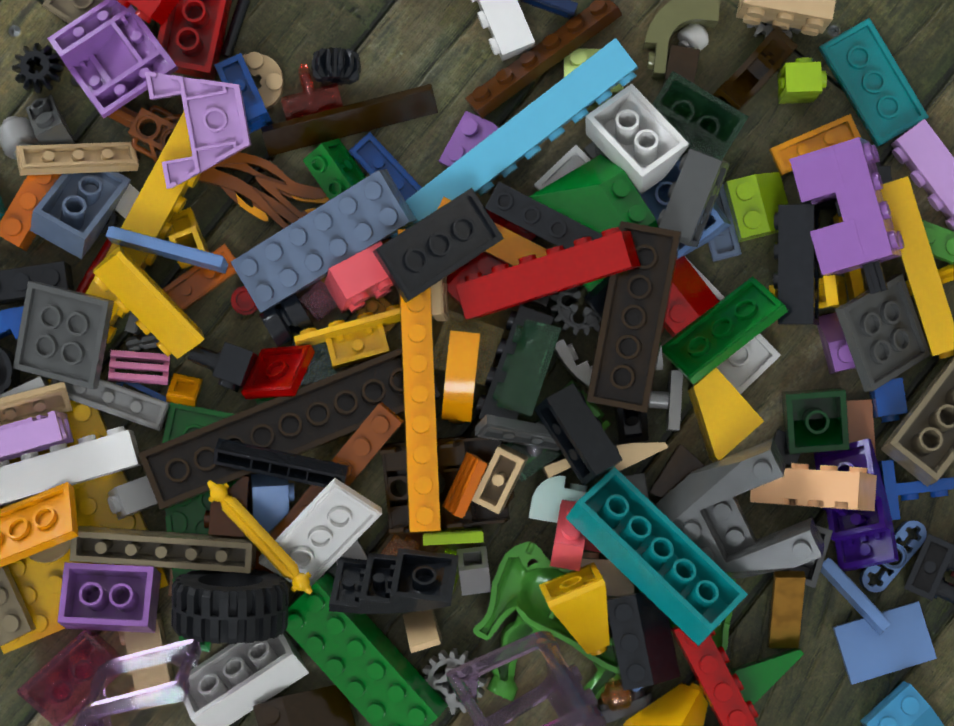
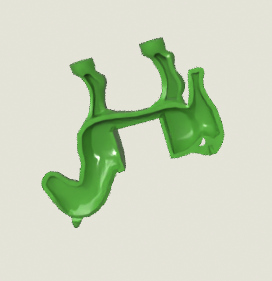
(518, 589)

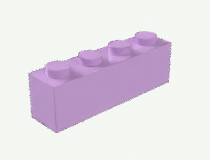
(930, 166)

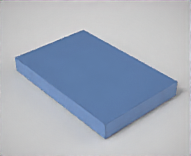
(897, 648)

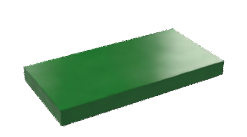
(723, 330)

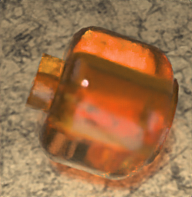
(616, 697)

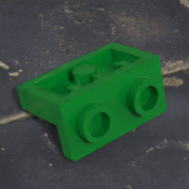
(333, 168)

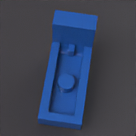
(236, 72)
(909, 490)

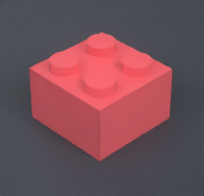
(358, 280)

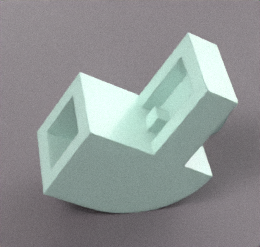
(549, 495)

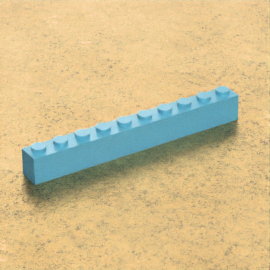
(528, 129)

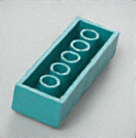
(656, 556)

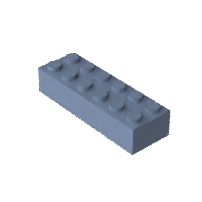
(322, 239)

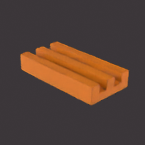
(465, 485)

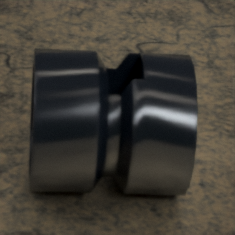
(286, 320)

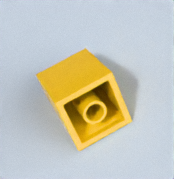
(721, 414)

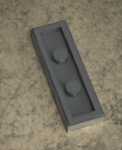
(515, 432)

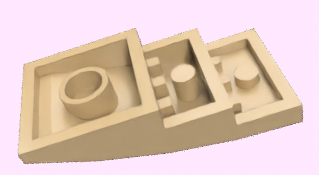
(630, 453)

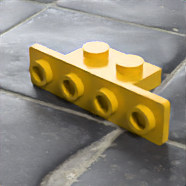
(353, 340)

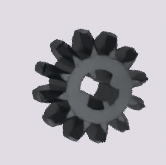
(336, 66)
(37, 79)

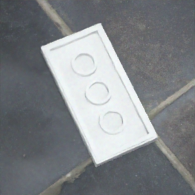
(326, 529)

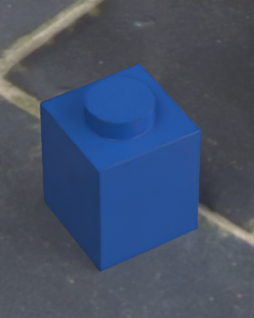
(889, 400)

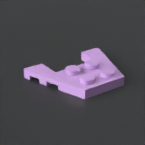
(213, 121)

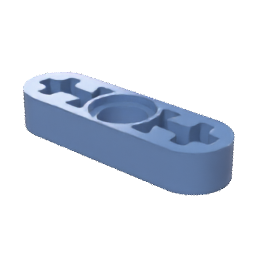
(914, 545)

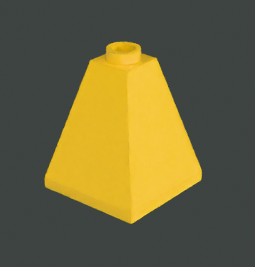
(581, 606)
(678, 707)

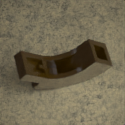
(757, 69)

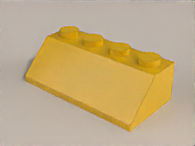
(148, 302)

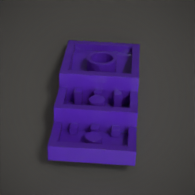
(860, 536)

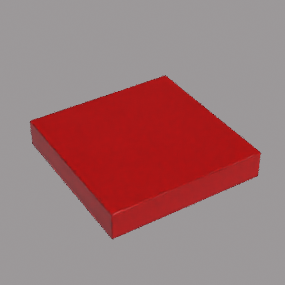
(278, 372)

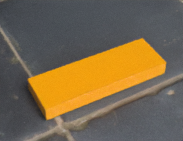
(822, 137)

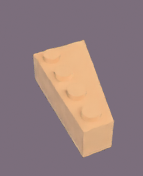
(820, 488)

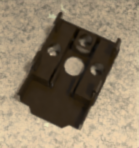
(450, 457)

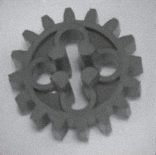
(566, 313)

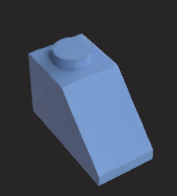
(270, 499)

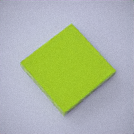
(454, 536)

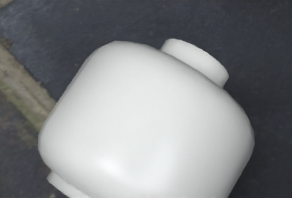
(693, 36)

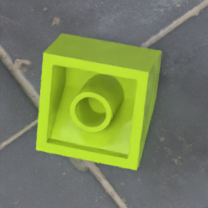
(754, 203)

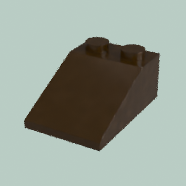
(310, 708)

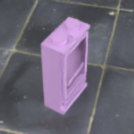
(34, 434)

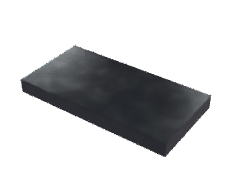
(438, 245)

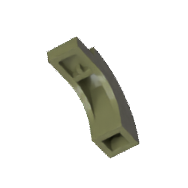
(669, 20)

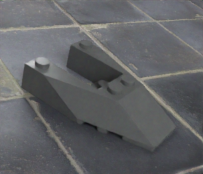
(712, 518)

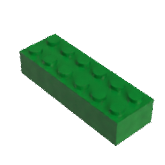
(362, 662)

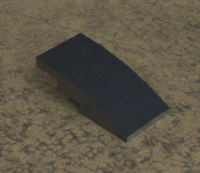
(394, 583)

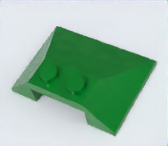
(598, 198)

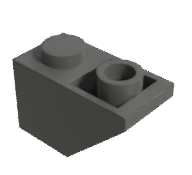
(49, 122)

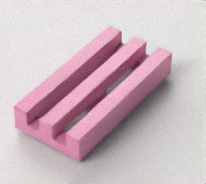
(139, 357)

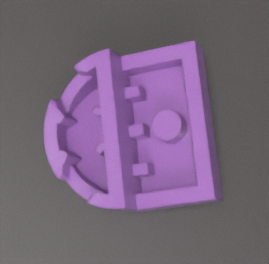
(466, 136)

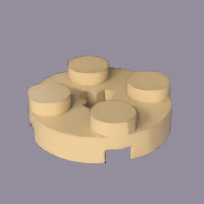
(271, 75)

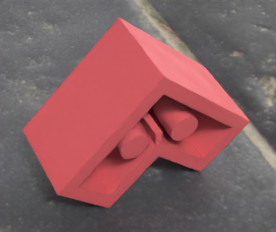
(568, 541)

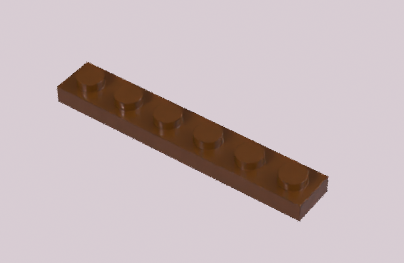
(543, 56)

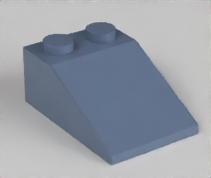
(78, 209)

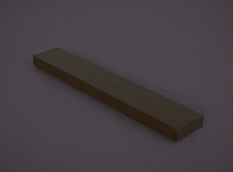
(349, 119)

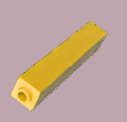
(921, 268)

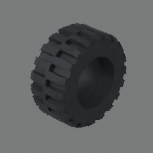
(229, 606)

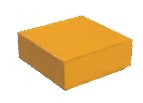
(184, 390)

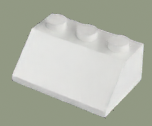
(635, 137)

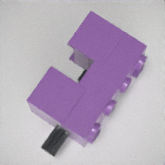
(867, 229)

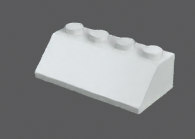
(240, 678)

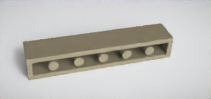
(163, 549)

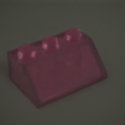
(65, 681)

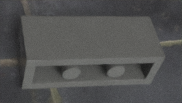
(693, 195)

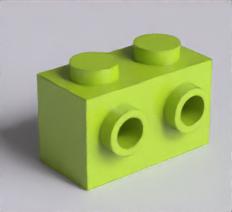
(801, 81)

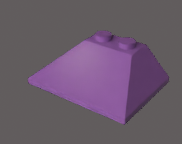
(110, 54)

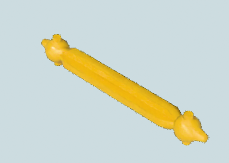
(259, 537)

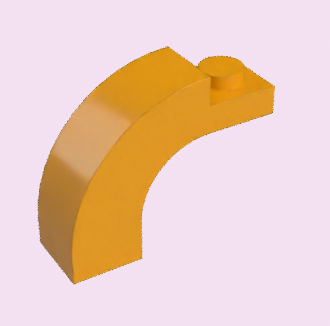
(460, 376)

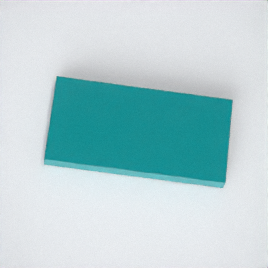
(873, 82)

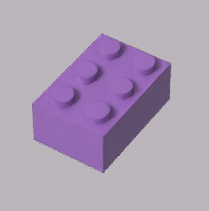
(109, 597)

